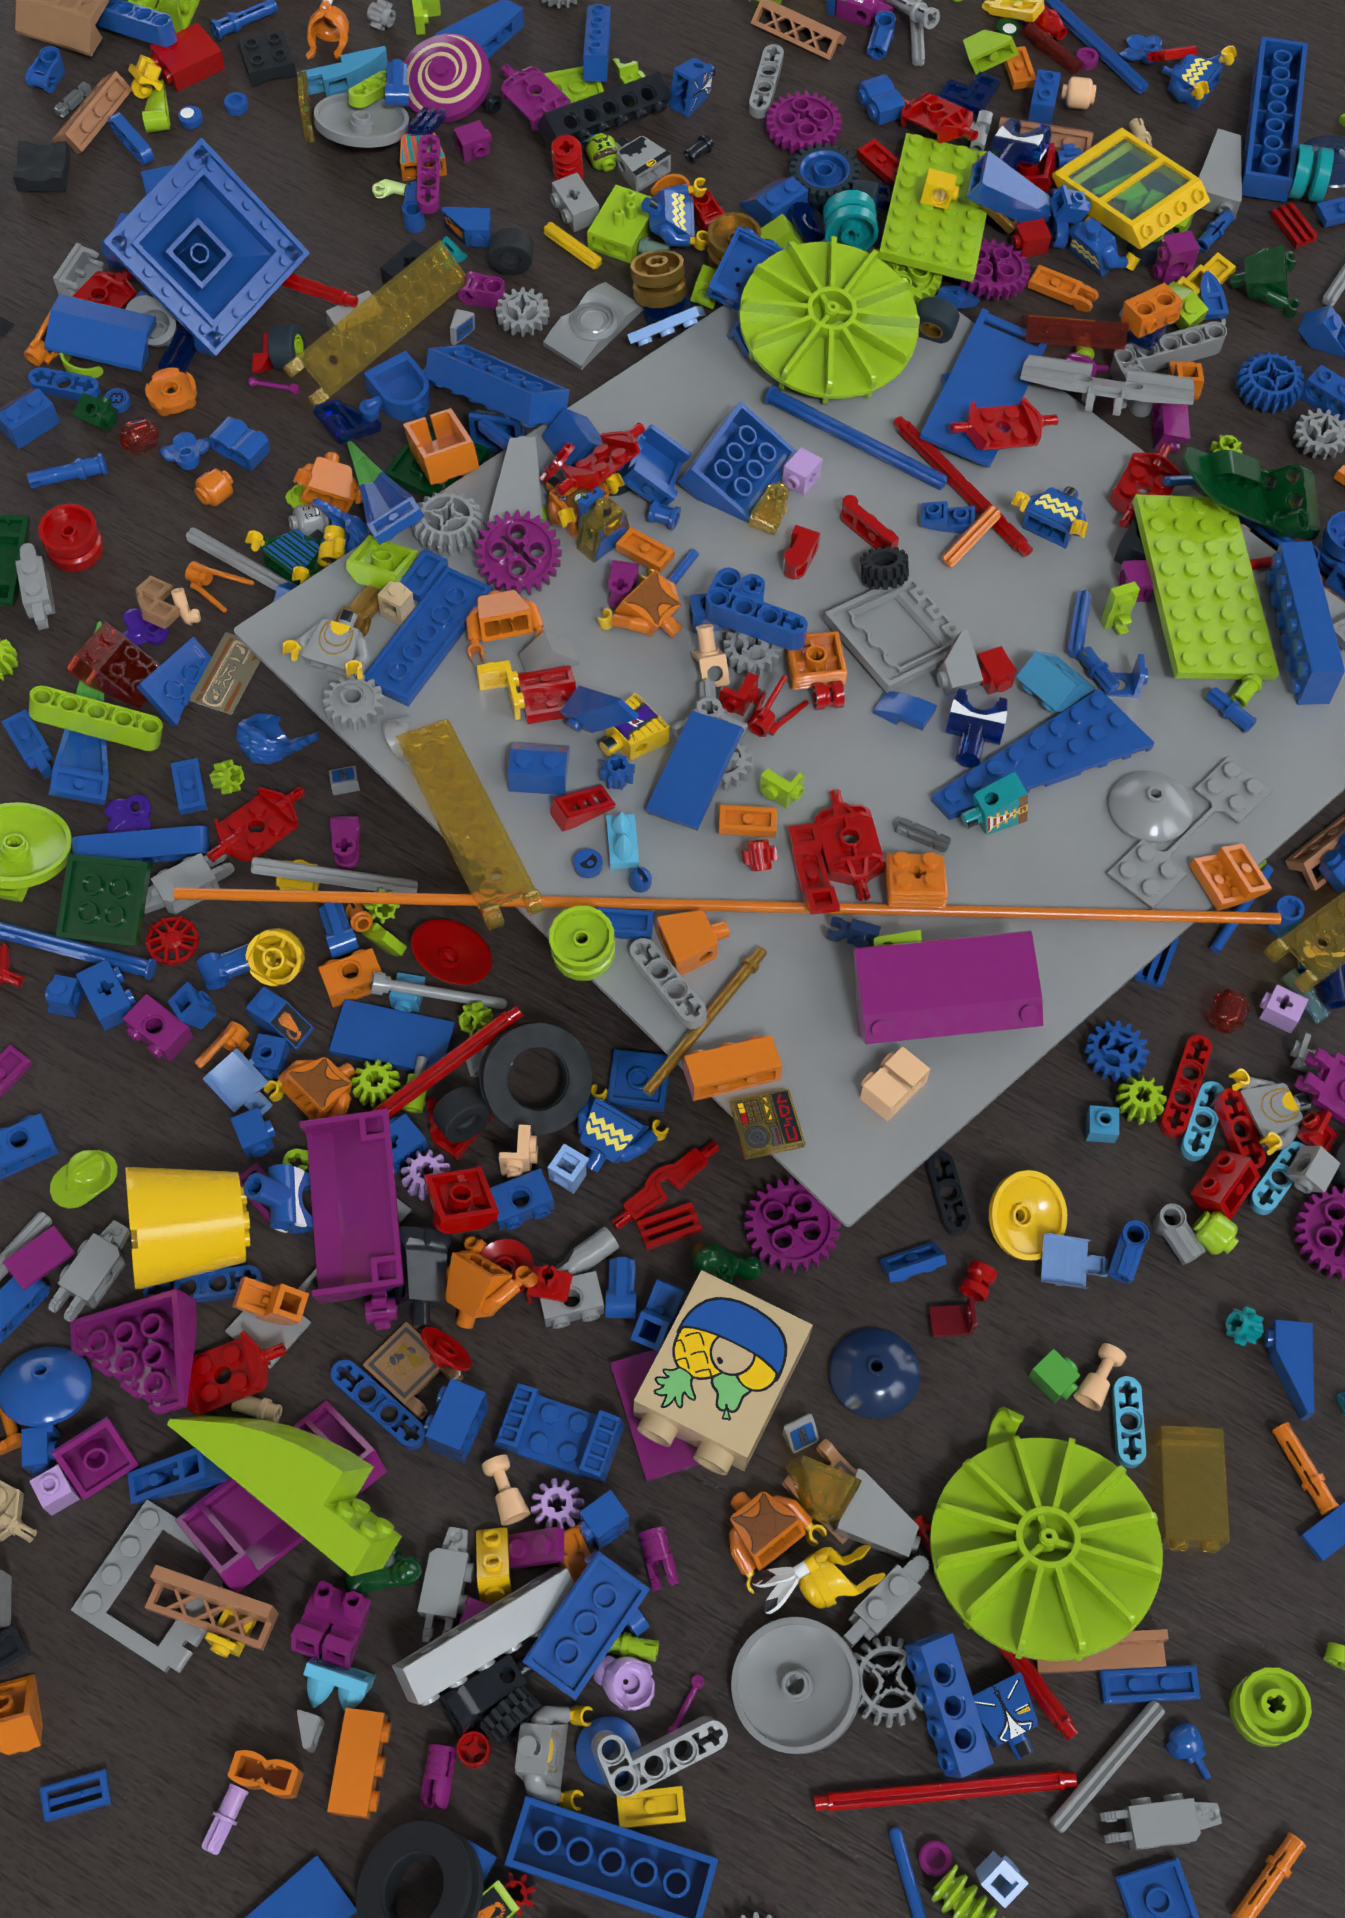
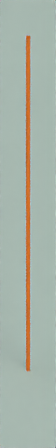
(734, 906)

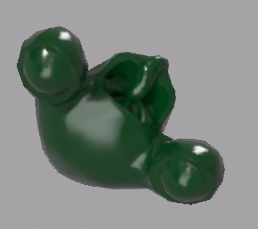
(722, 1263)
(395, 1573)

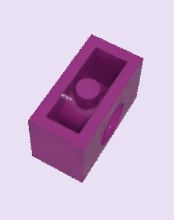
(1175, 257)
(150, 1014)

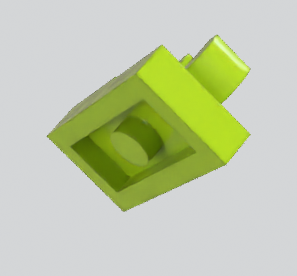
(1119, 607)

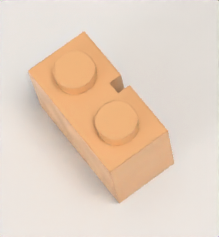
(894, 1083)

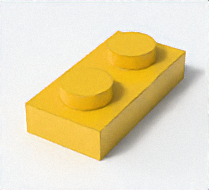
(652, 1808)

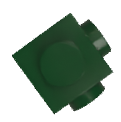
(96, 412)

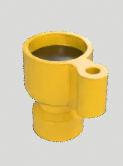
(333, 546)

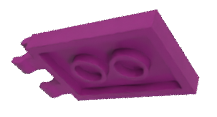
(1328, 1085)

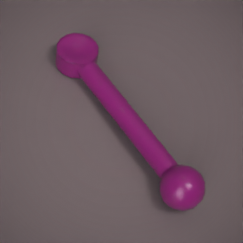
(293, 388)
(698, 1683)

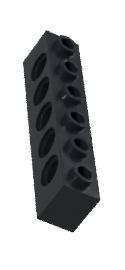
(621, 106)

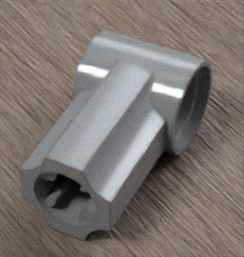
(1179, 1237)

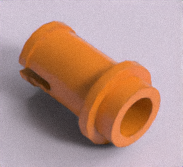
(359, 918)

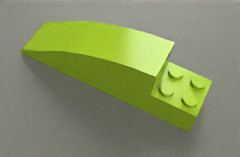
(300, 1480)

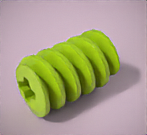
(961, 1898)

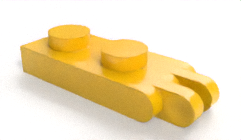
(1017, 9)

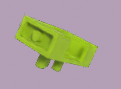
(620, 225)

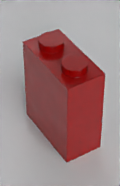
(189, 59)

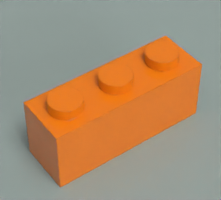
(732, 1067)
(359, 1764)

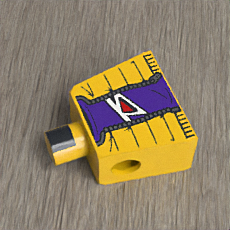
(638, 736)

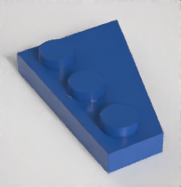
(175, 679)

